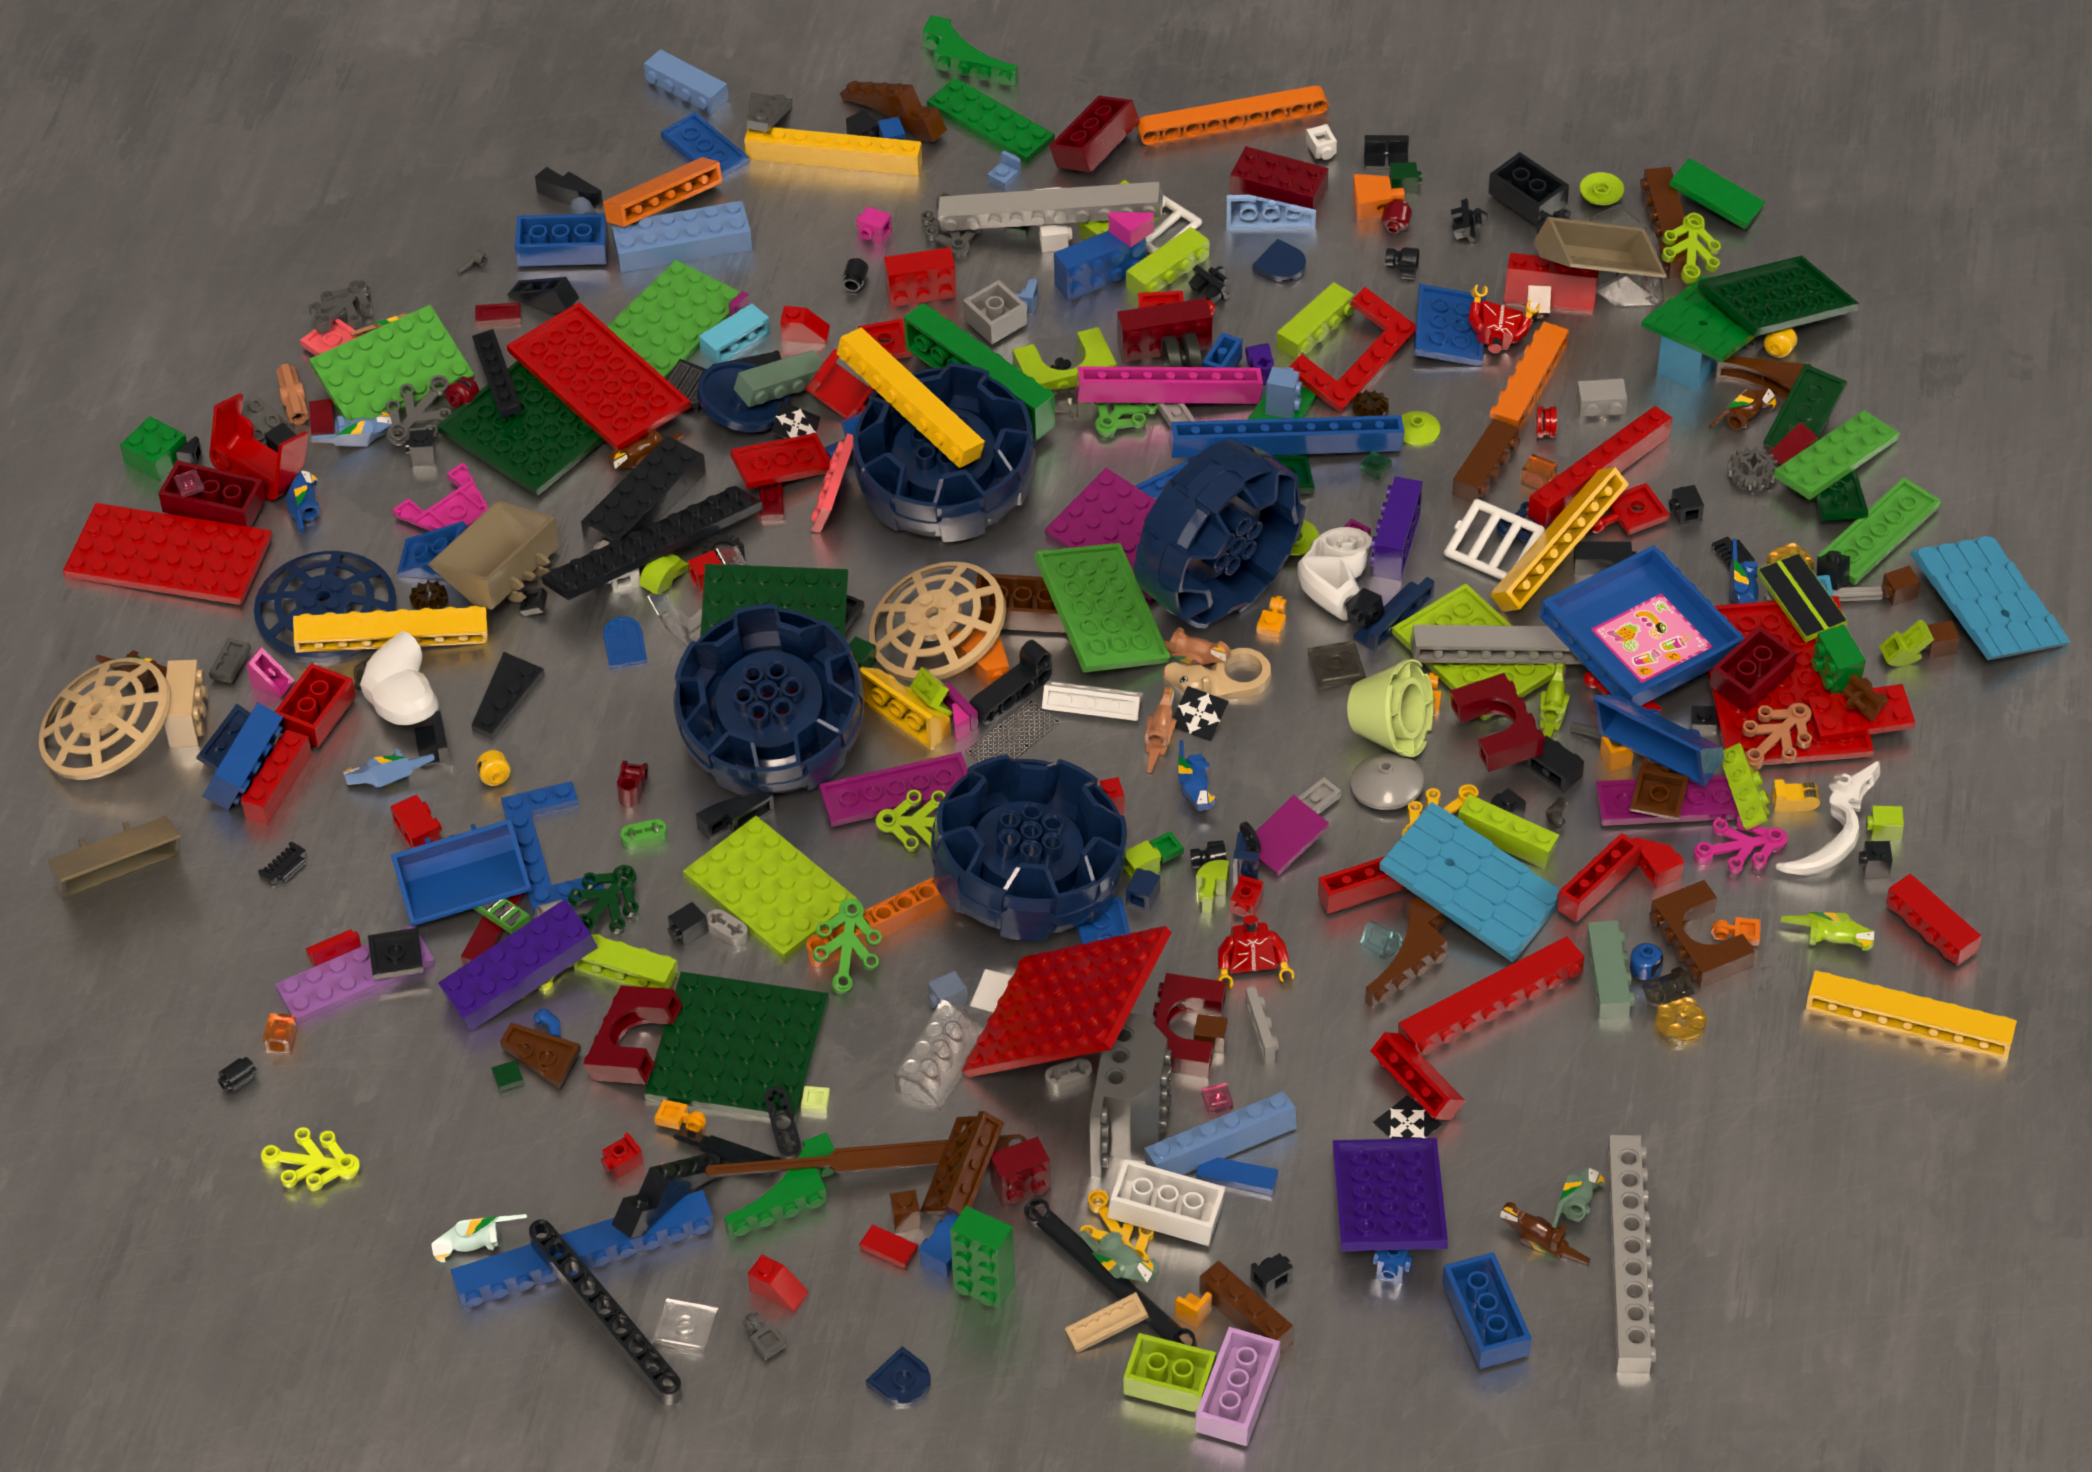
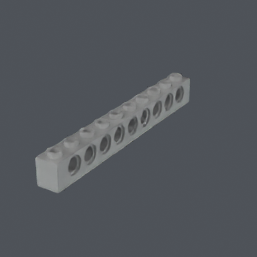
(1630, 1355)

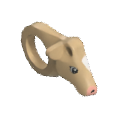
(1215, 679)

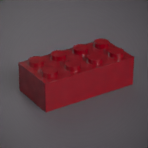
(1094, 133)
(1278, 178)
(1142, 328)
(226, 497)

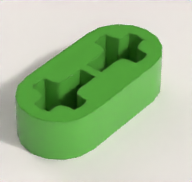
(643, 834)

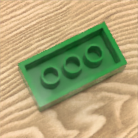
(982, 1257)

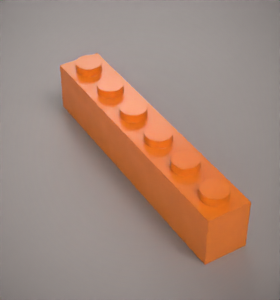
(662, 192)
(1531, 375)

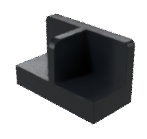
(1385, 149)

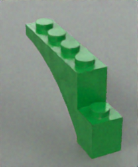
(959, 57)
(790, 1196)

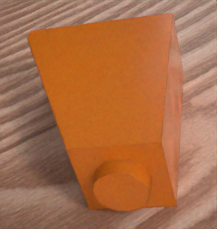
(991, 665)

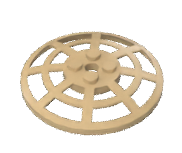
(940, 625)
(111, 709)

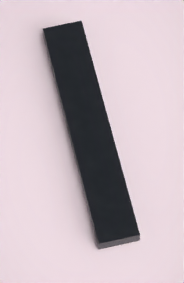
(497, 373)

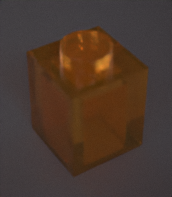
(1538, 472)
(280, 1034)

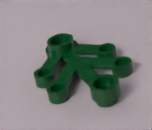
(607, 897)

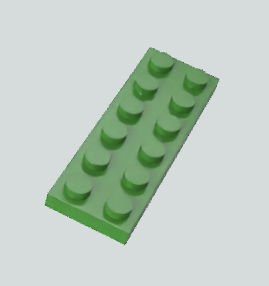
(1836, 454)
(1887, 526)

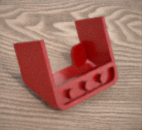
(238, 452)

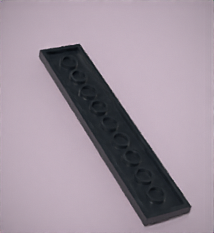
(651, 542)

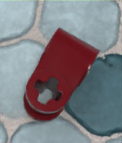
(631, 783)

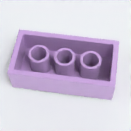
(1237, 1386)

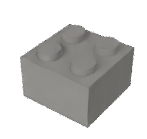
(995, 312)

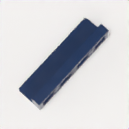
(1398, 609)

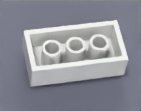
(1166, 1202)

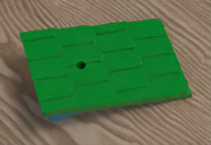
(1694, 336)

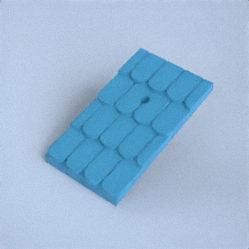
(1990, 597)
(1471, 881)

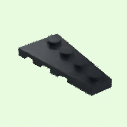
(506, 692)

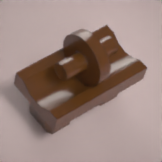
(1862, 697)

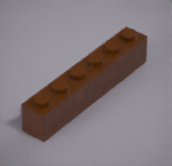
(1664, 213)

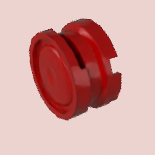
(1549, 422)

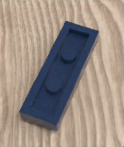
(223, 738)

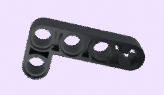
(1015, 685)

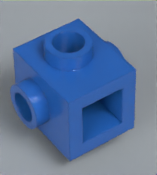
(1392, 1264)

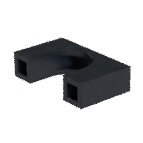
(1595, 557)

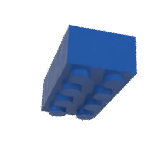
(561, 239)
(1094, 264)
(244, 757)
(1486, 1310)

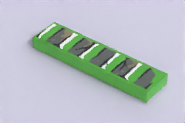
(504, 915)

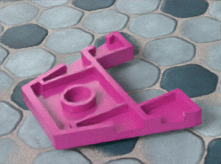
(461, 505)

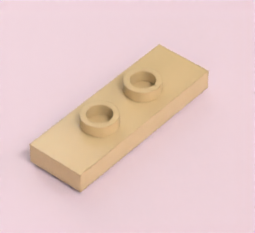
(1106, 1322)

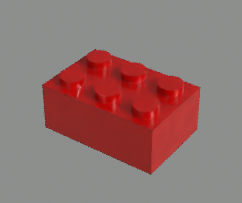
(920, 277)
(316, 703)

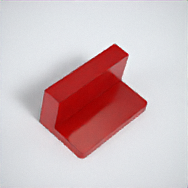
(333, 947)

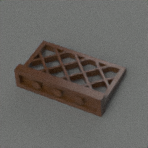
(973, 1161)

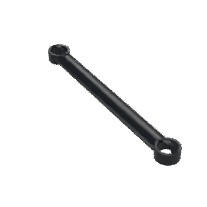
(1120, 1287)

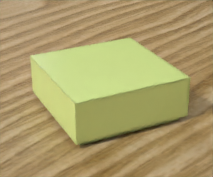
(815, 1100)

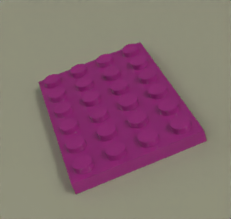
(1104, 513)

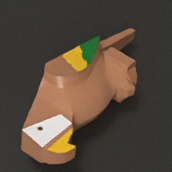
(1196, 650)
(1160, 728)

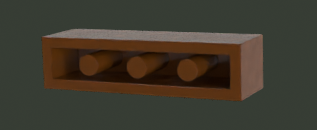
(1485, 461)
(1244, 1306)

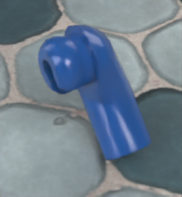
(545, 1017)

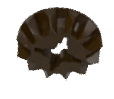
(1363, 408)
(436, 600)

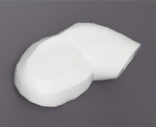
(1331, 567)
(396, 685)

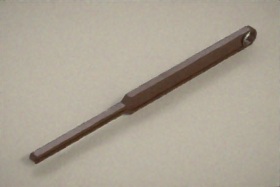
(856, 1158)

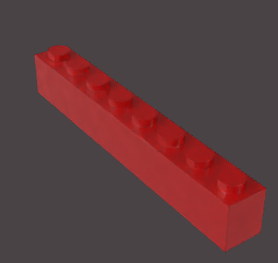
(1618, 452)
(1492, 996)

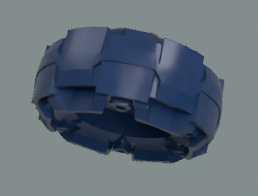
(915, 483)
(1219, 532)
(777, 749)
(1028, 846)

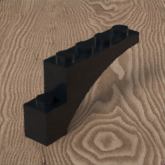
(660, 1191)

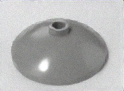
(1387, 781)

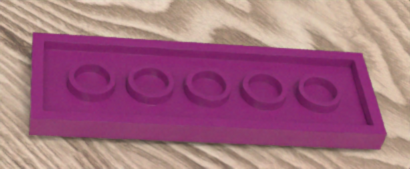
(869, 793)
(1700, 804)

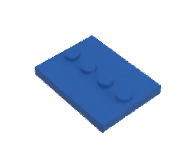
(1444, 327)

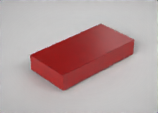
(888, 1246)

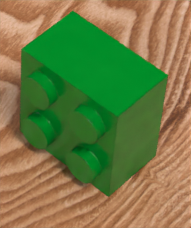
(153, 448)
(1837, 658)

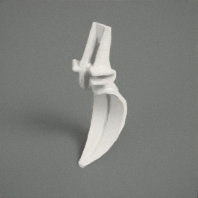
(1844, 801)

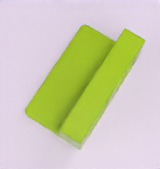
(930, 690)

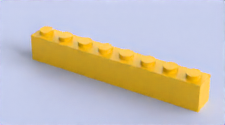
(834, 150)
(910, 397)
(1559, 539)
(376, 628)
(1911, 1014)

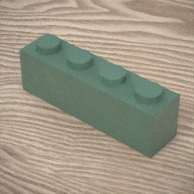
(777, 378)
(1608, 969)

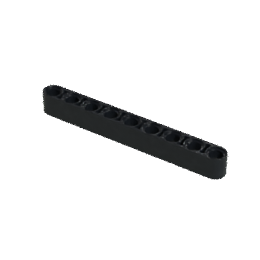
(608, 1322)

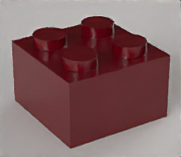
(1020, 1172)

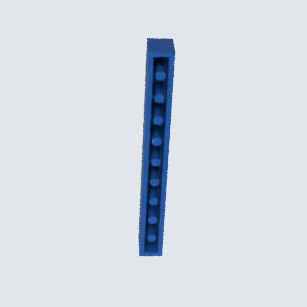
(1291, 435)
(593, 1244)

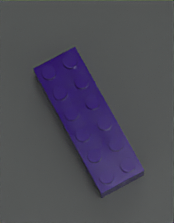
(517, 965)

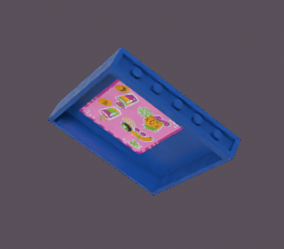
(1640, 626)

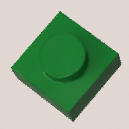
(1168, 846)

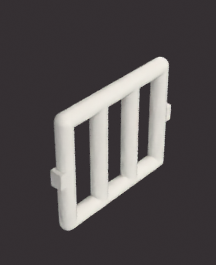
(1178, 212)
(1496, 514)

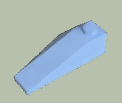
(1259, 213)

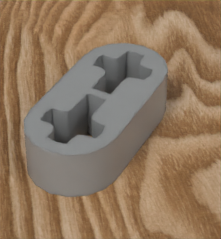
(729, 925)
(1069, 1075)

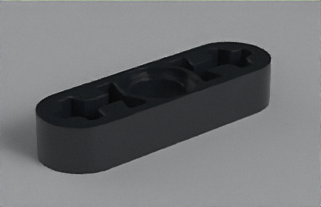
(771, 1107)

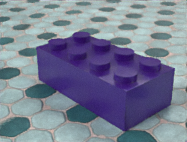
(1396, 528)

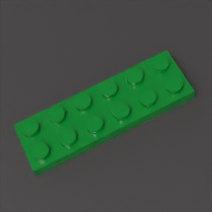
(991, 120)

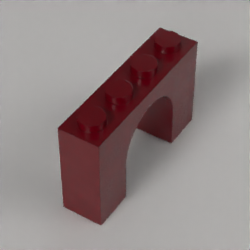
(1499, 697)
(1188, 995)
(629, 1009)

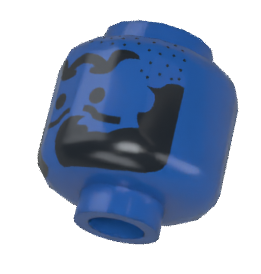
(1646, 961)

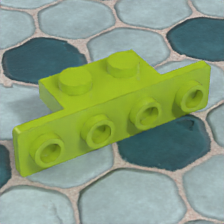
(1746, 787)

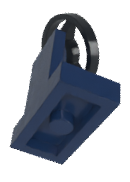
(1246, 862)

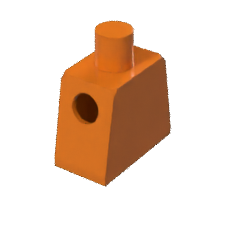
(1372, 194)

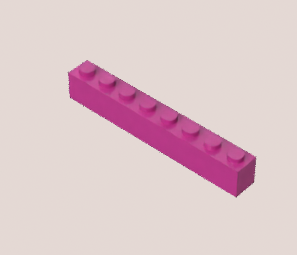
(1168, 385)

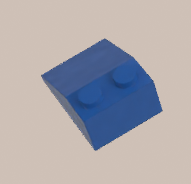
(423, 548)

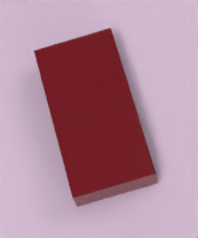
(498, 314)
(321, 417)
(1793, 444)

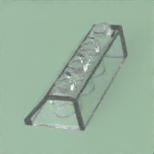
(938, 1056)

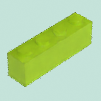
(1168, 262)
(1315, 321)
(1509, 831)
(628, 964)

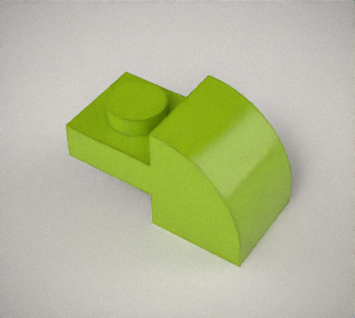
(659, 574)
(1906, 647)
(1212, 880)

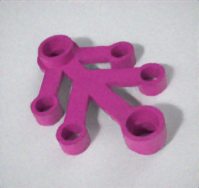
(1772, 840)

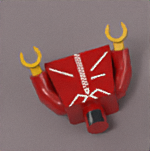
(1498, 324)
(1251, 949)

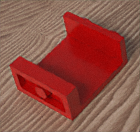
(839, 388)

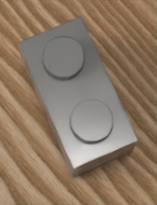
(1601, 397)

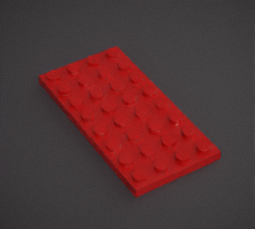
(598, 376)
(168, 553)

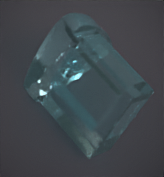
(1381, 940)

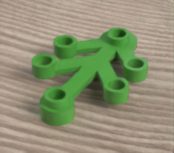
(1108, 424)
(848, 942)

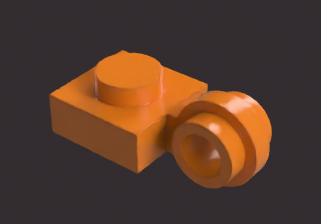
(1749, 927)

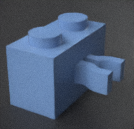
(1283, 392)

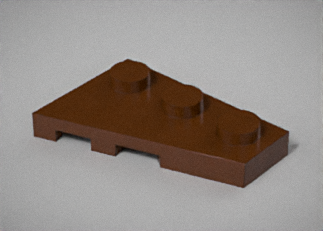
(541, 1052)

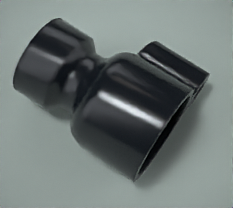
(1407, 260)
(1214, 851)

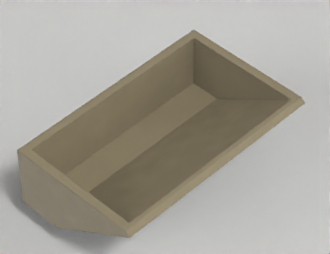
(1598, 247)
(498, 554)
(115, 856)

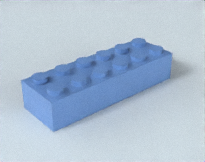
(682, 236)

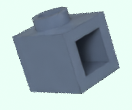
(947, 988)

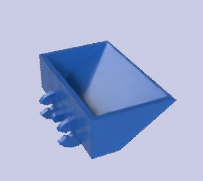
(1657, 738)
(461, 872)

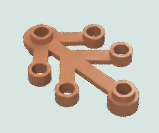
(1778, 732)

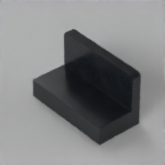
(432, 740)

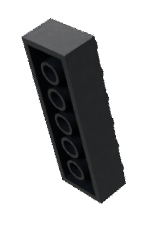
(645, 492)

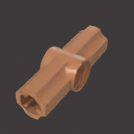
(292, 394)

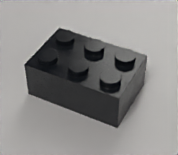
(1528, 188)

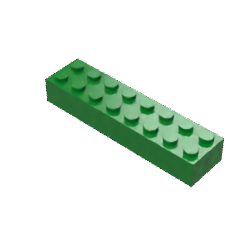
(941, 341)

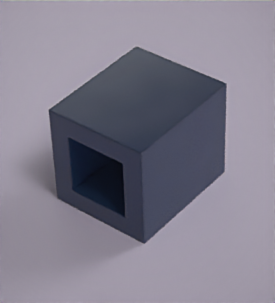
(1143, 890)

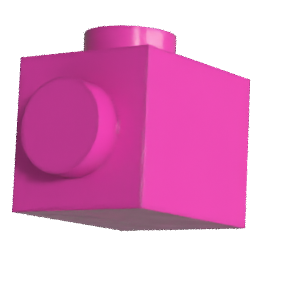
(874, 225)

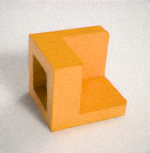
(1615, 755)
(1193, 1309)

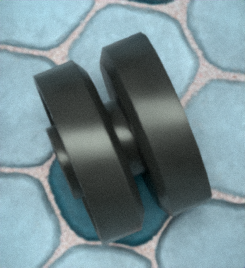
(1182, 355)

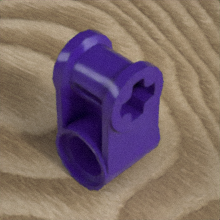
(1260, 357)

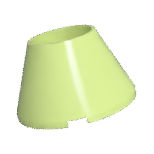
(1394, 708)

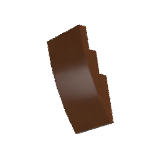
(1659, 791)

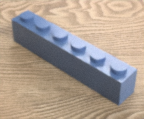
(1224, 1135)

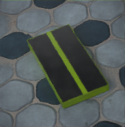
(1801, 596)

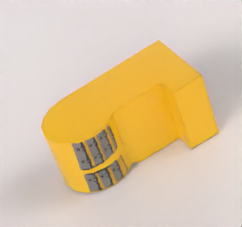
(1794, 796)

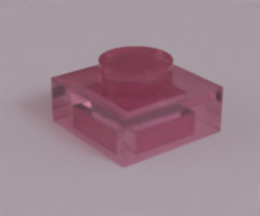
(188, 483)
(1217, 1098)

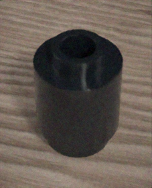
(854, 274)
(237, 1074)

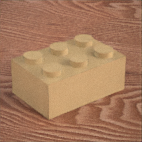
(186, 706)

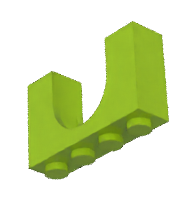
(1091, 348)

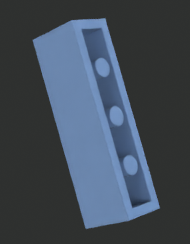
(686, 81)

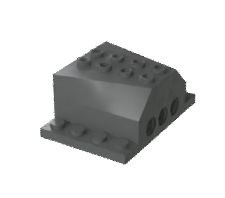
(1130, 1094)

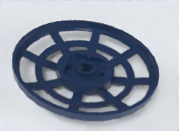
(311, 590)

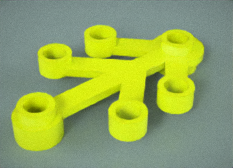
(312, 1162)

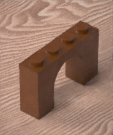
(1703, 961)

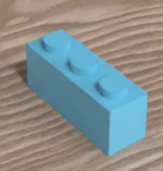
(734, 334)

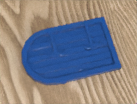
(624, 642)

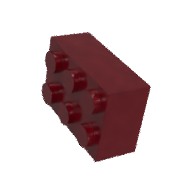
(1753, 668)

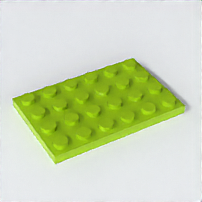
(1467, 608)
(768, 886)

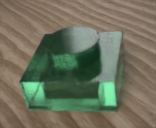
(1375, 465)

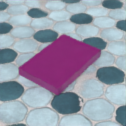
(1288, 834)

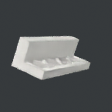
(1092, 700)

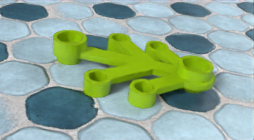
(1694, 226)
(918, 822)

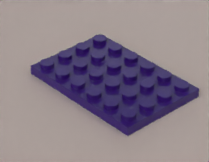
(1389, 1194)

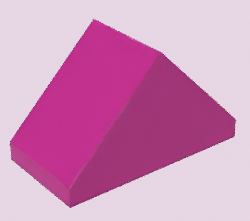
(1131, 226)
(268, 674)

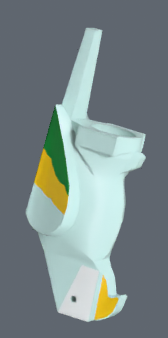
(471, 1235)

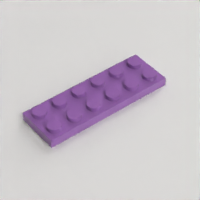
(336, 983)

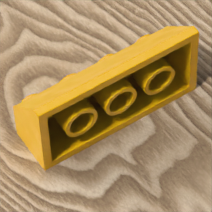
(904, 708)

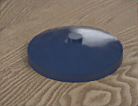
(726, 407)

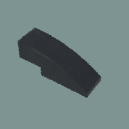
(566, 188)
(733, 813)

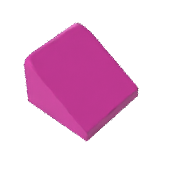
(960, 721)

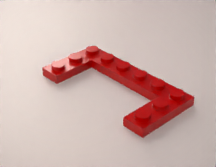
(1341, 392)

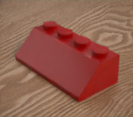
(1570, 287)

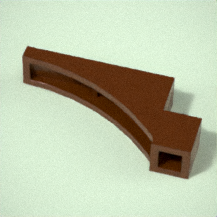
(898, 101)
(1762, 373)
(1418, 953)

